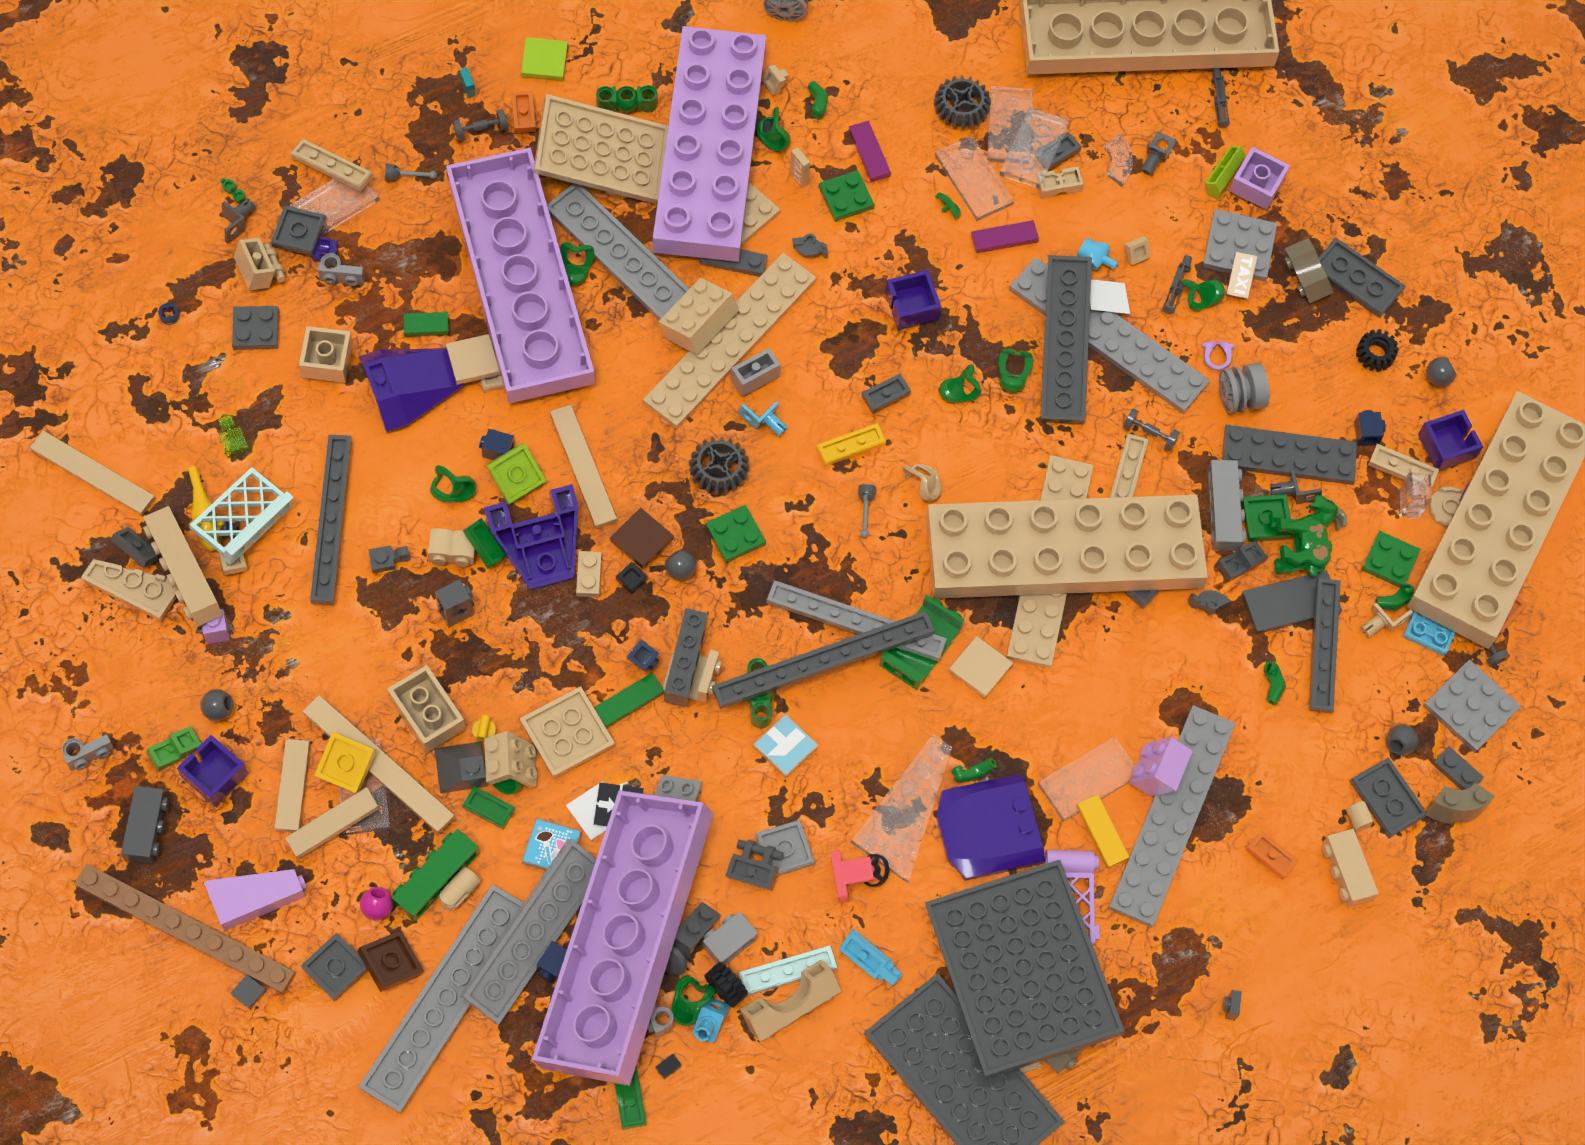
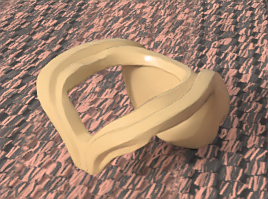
(930, 485)

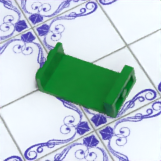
(915, 668)

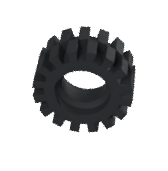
(1381, 340)
(726, 984)

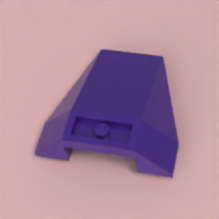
(408, 382)

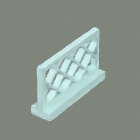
(253, 531)

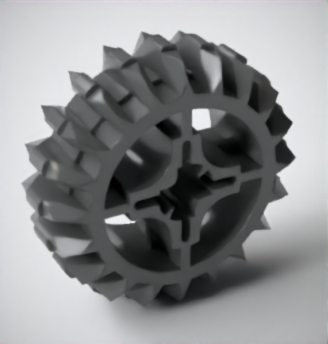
(964, 110)
(730, 455)

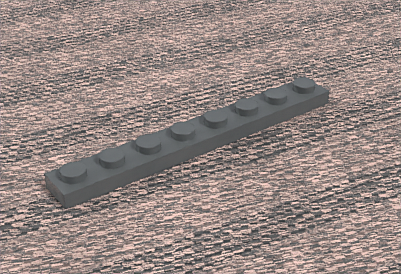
(331, 520)

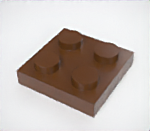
(390, 961)

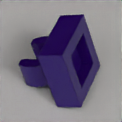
(324, 247)

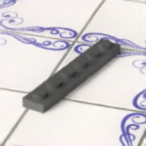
(1324, 645)

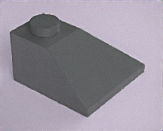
(460, 767)

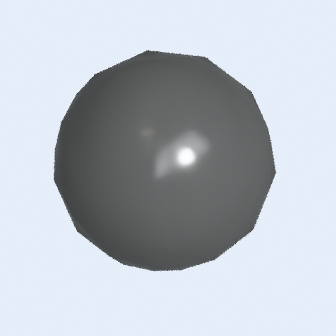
(1440, 372)
(681, 565)
(216, 705)
(1403, 738)

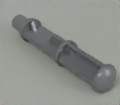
(1220, 98)
(1177, 286)

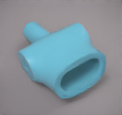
(1098, 252)

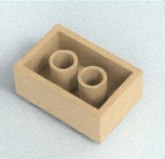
(698, 316)
(426, 709)

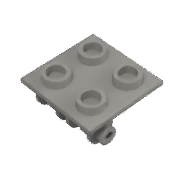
(678, 788)

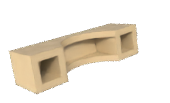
(815, 987)

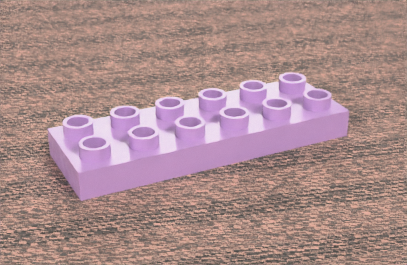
(709, 144)
(520, 275)
(623, 937)

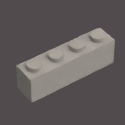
(1225, 505)

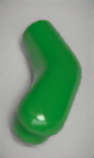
(820, 99)
(1397, 600)
(1277, 682)
(975, 772)

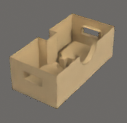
(1061, 182)

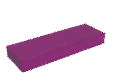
(869, 151)
(1004, 236)

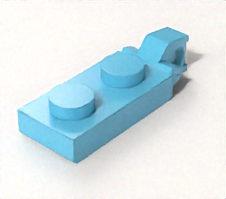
(870, 958)

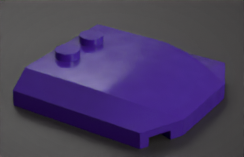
(989, 827)

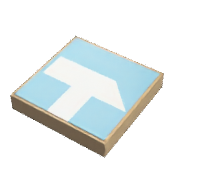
(785, 746)

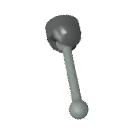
(393, 172)
(866, 493)

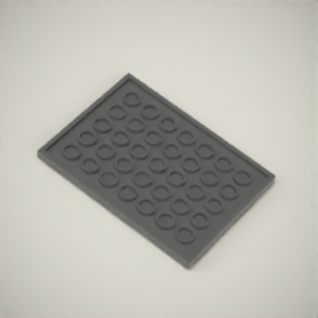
(1024, 969)

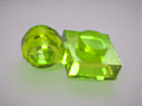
(232, 439)

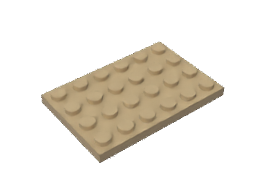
(600, 149)

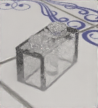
(1414, 495)

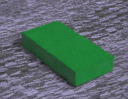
(426, 324)
(484, 543)
(488, 807)

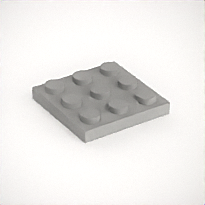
(1239, 234)
(1472, 706)

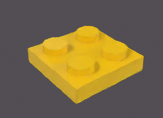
(345, 762)

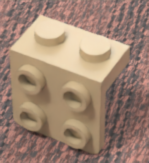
(704, 676)
(510, 758)

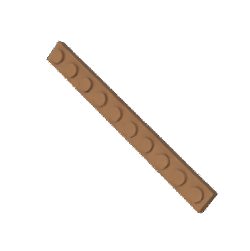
(184, 929)

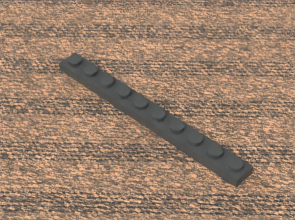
(822, 660)

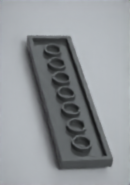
(1066, 339)

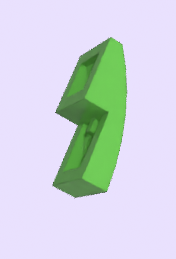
(174, 749)

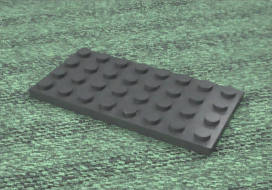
(937, 1061)

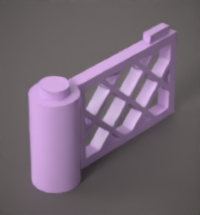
(1077, 866)

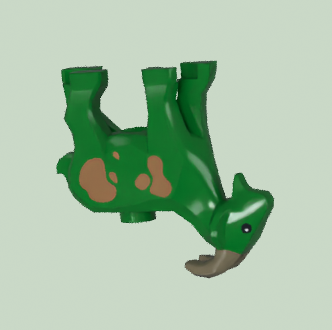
(1310, 537)

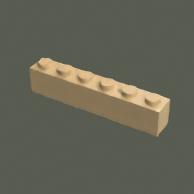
(182, 565)

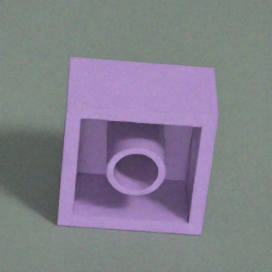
(1259, 178)
(1160, 766)

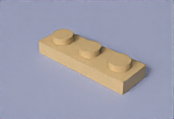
(1399, 464)

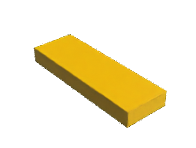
(851, 444)
(1102, 831)

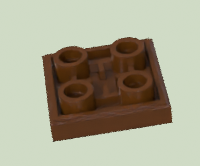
(641, 538)

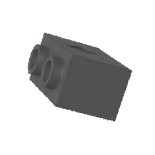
(454, 602)

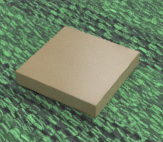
(472, 359)
(980, 667)

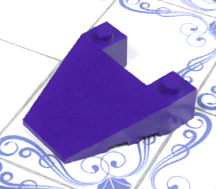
(542, 546)

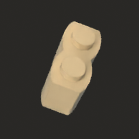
(450, 547)

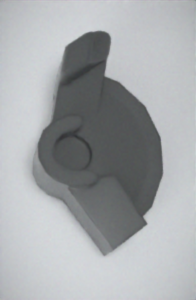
(809, 246)
(1209, 601)

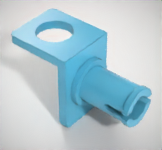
(767, 418)
(710, 1021)

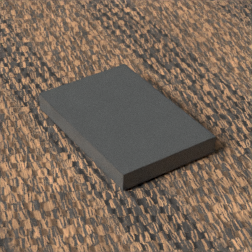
(1388, 798)

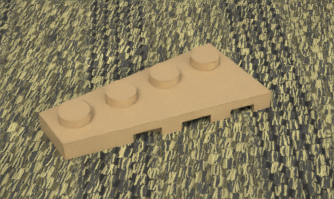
(138, 589)

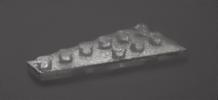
(903, 814)

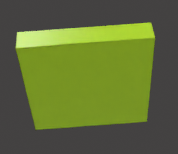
(544, 59)
(515, 473)

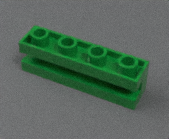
(437, 871)

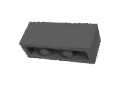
(145, 825)

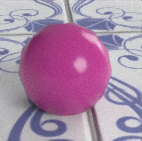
(376, 903)

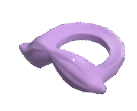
(1227, 348)

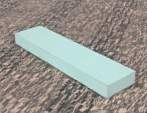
(784, 971)

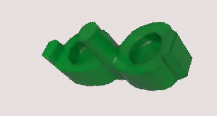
(230, 187)
(949, 204)

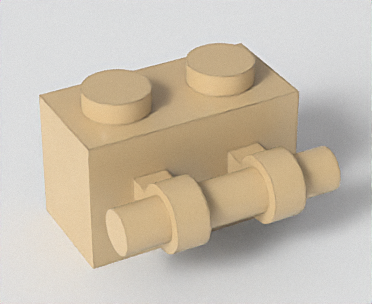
(258, 263)

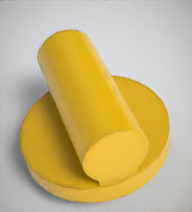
(483, 728)

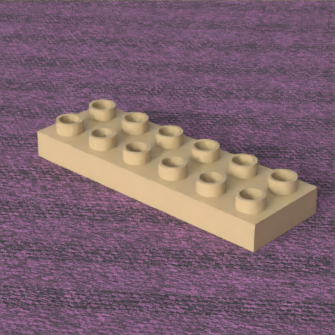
(1146, 35)
(1501, 521)
(1065, 546)

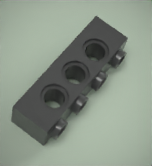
(686, 657)

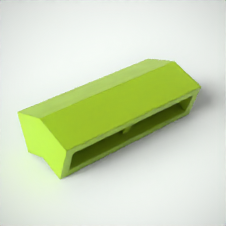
(1225, 171)

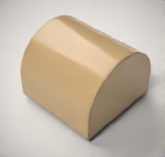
(1359, 816)

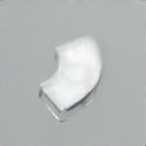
(1121, 159)

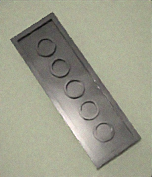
(1280, 451)

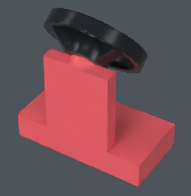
(856, 872)

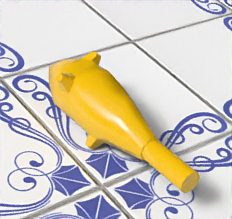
(199, 505)

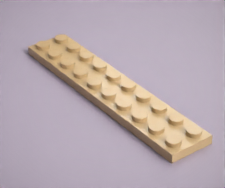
(758, 313)
(1040, 615)

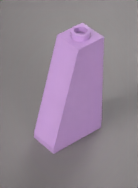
(253, 895)

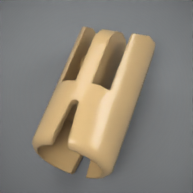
(458, 889)

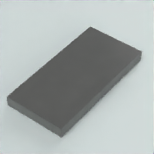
(1360, 278)
(1282, 603)

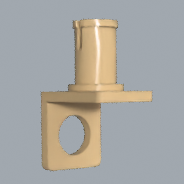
(1382, 620)

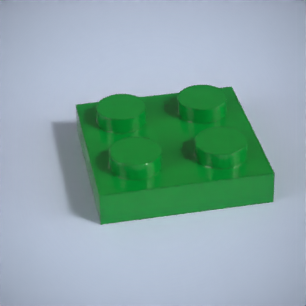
(846, 195)
(1257, 516)
(735, 534)
(1391, 559)

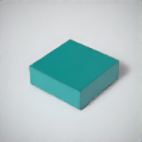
(467, 82)

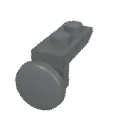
(689, 936)

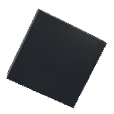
(631, 577)

